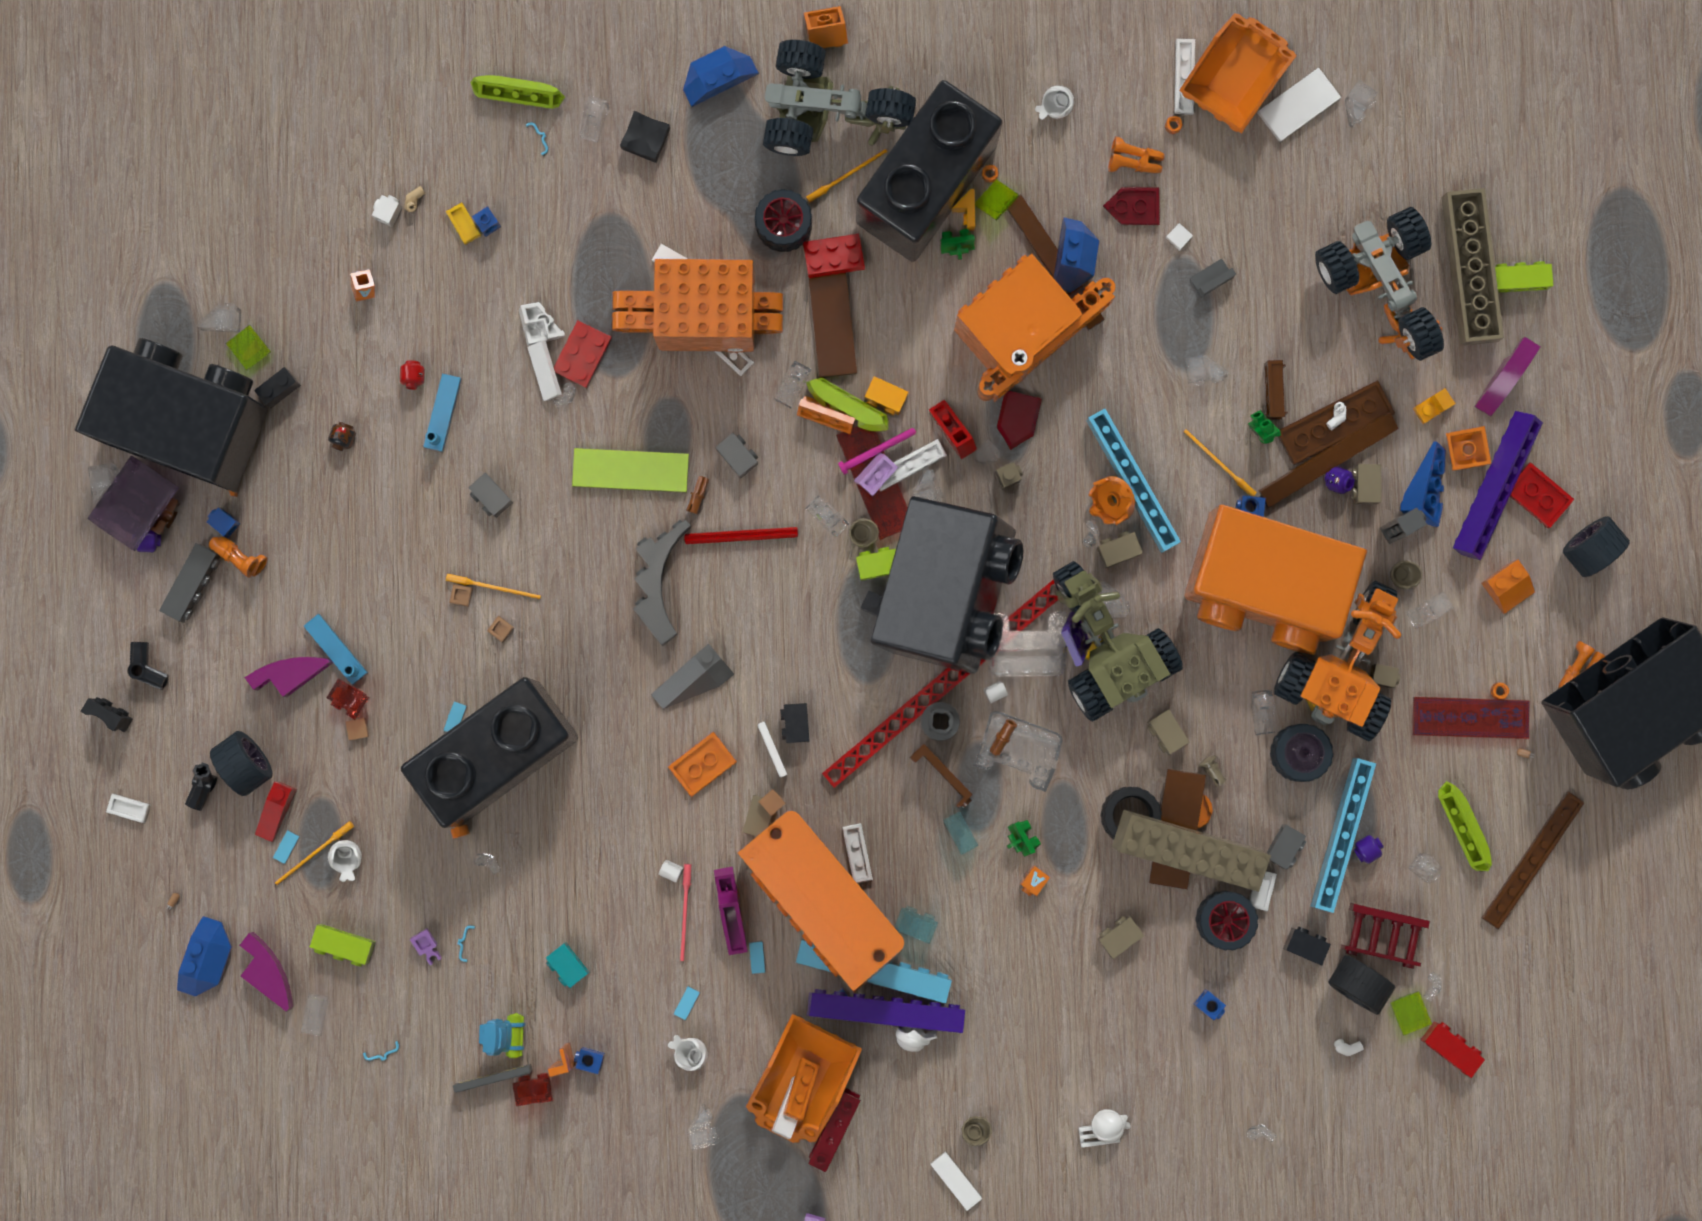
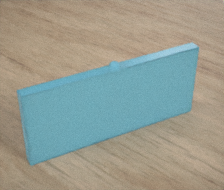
(455, 716)
(286, 847)
(757, 957)
(686, 1003)

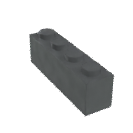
(1403, 525)
(190, 582)

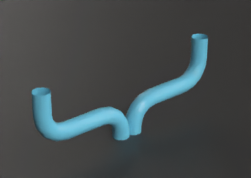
(540, 133)
(461, 945)
(385, 1055)

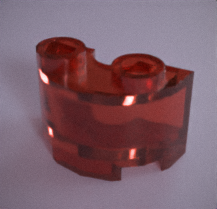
(348, 697)
(533, 1090)

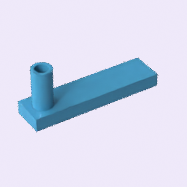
(442, 412)
(335, 649)

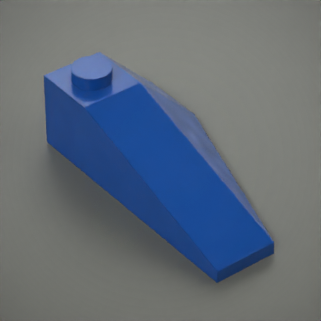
(1426, 486)

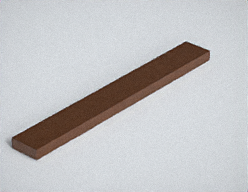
(1042, 244)
(1328, 459)
(1532, 860)

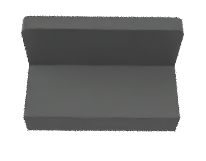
(1212, 277)

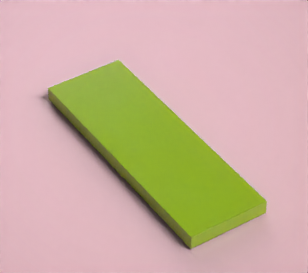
(630, 470)

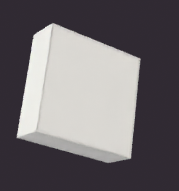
(1179, 236)

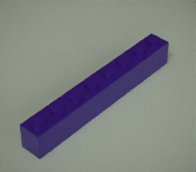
(1497, 485)
(886, 1012)

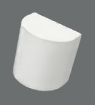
(995, 692)
(670, 871)

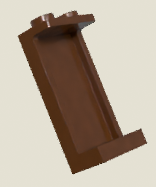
(945, 772)

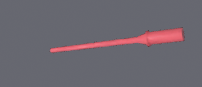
(686, 884)

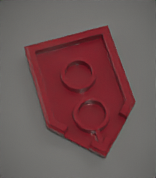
(1135, 206)
(1018, 417)

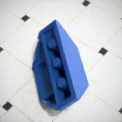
(717, 73)
(1075, 255)
(204, 958)

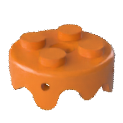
(1103, 504)

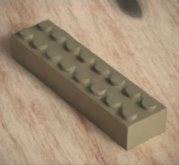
(1472, 267)
(1191, 850)

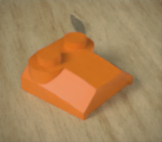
(1468, 448)

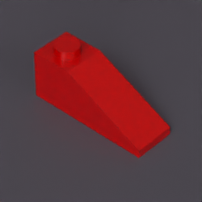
(953, 429)
(275, 810)

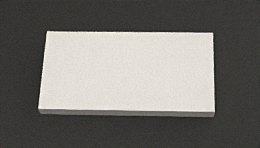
(1299, 105)

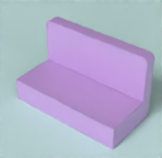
(876, 473)

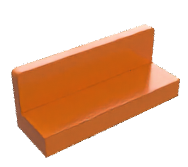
(814, 411)
(566, 1064)

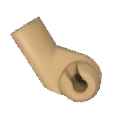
(412, 198)

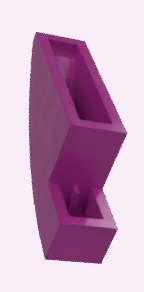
(1507, 376)
(288, 674)
(730, 910)
(266, 972)

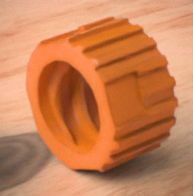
(1176, 119)
(987, 168)
(1505, 691)
(459, 831)

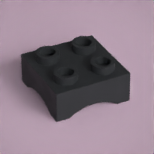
(645, 136)
(111, 716)

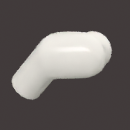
(1339, 416)
(1346, 1049)

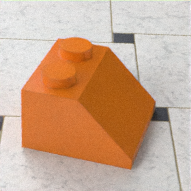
(826, 27)
(1509, 586)

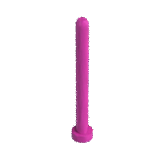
(876, 450)

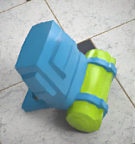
(503, 1036)

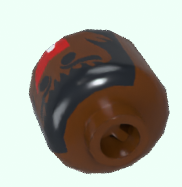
(341, 436)

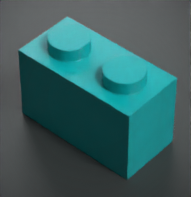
(567, 965)

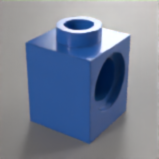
(486, 221)
(1258, 502)
(222, 522)
(1202, 1001)
(597, 1060)

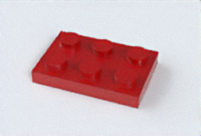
(833, 255)
(582, 354)
(1540, 495)

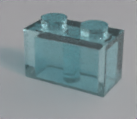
(960, 832)
(916, 925)

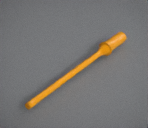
(823, 189)
(1240, 482)
(466, 581)
(336, 836)

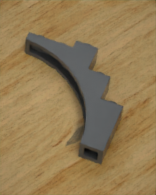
(650, 580)

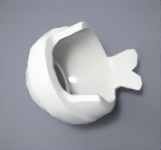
(1056, 103)
(345, 858)
(913, 1038)
(689, 1053)
(1109, 1125)

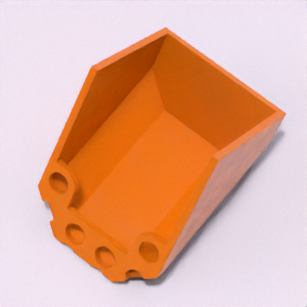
(1238, 71)
(817, 1045)

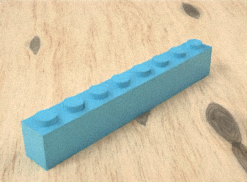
(1128, 470)
(1343, 835)
(892, 976)

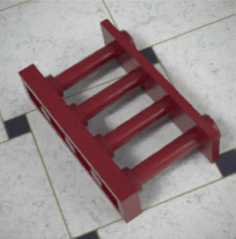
(1397, 920)
(834, 1130)

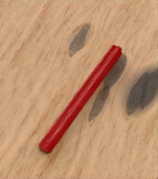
(741, 535)

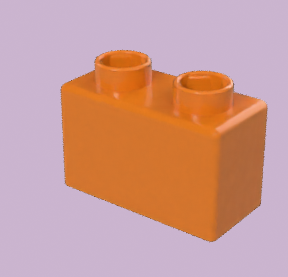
(1273, 577)

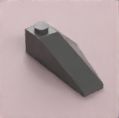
(698, 675)

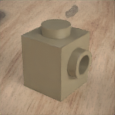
(1009, 475)

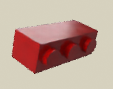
(1453, 1048)

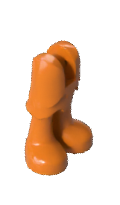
(1141, 165)
(229, 551)
(1585, 652)

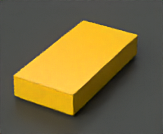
(463, 223)

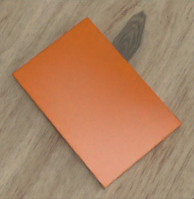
(702, 764)

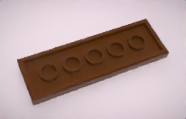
(832, 325)
(1311, 433)
(1180, 807)

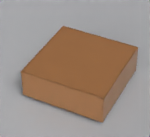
(461, 595)
(500, 629)
(357, 729)
(772, 802)

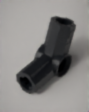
(139, 657)
(203, 783)

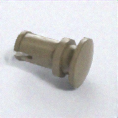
(1213, 770)

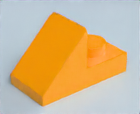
(967, 205)
(1434, 406)

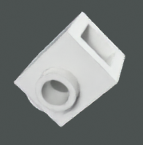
(386, 210)

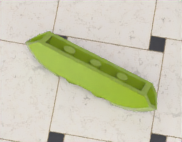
(517, 91)
(867, 416)
(1465, 827)

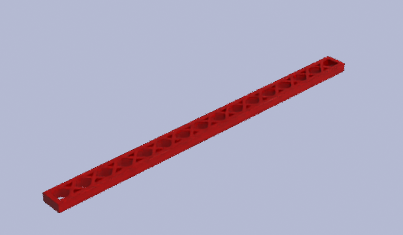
(915, 698)

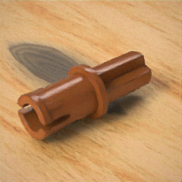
(697, 495)
(1003, 737)

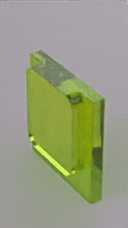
(996, 199)
(248, 347)
(1410, 1013)

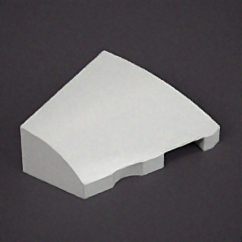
(538, 324)

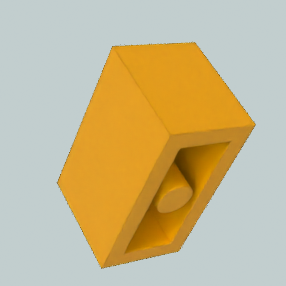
(885, 396)

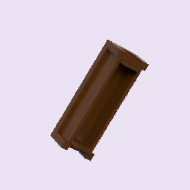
(1274, 389)

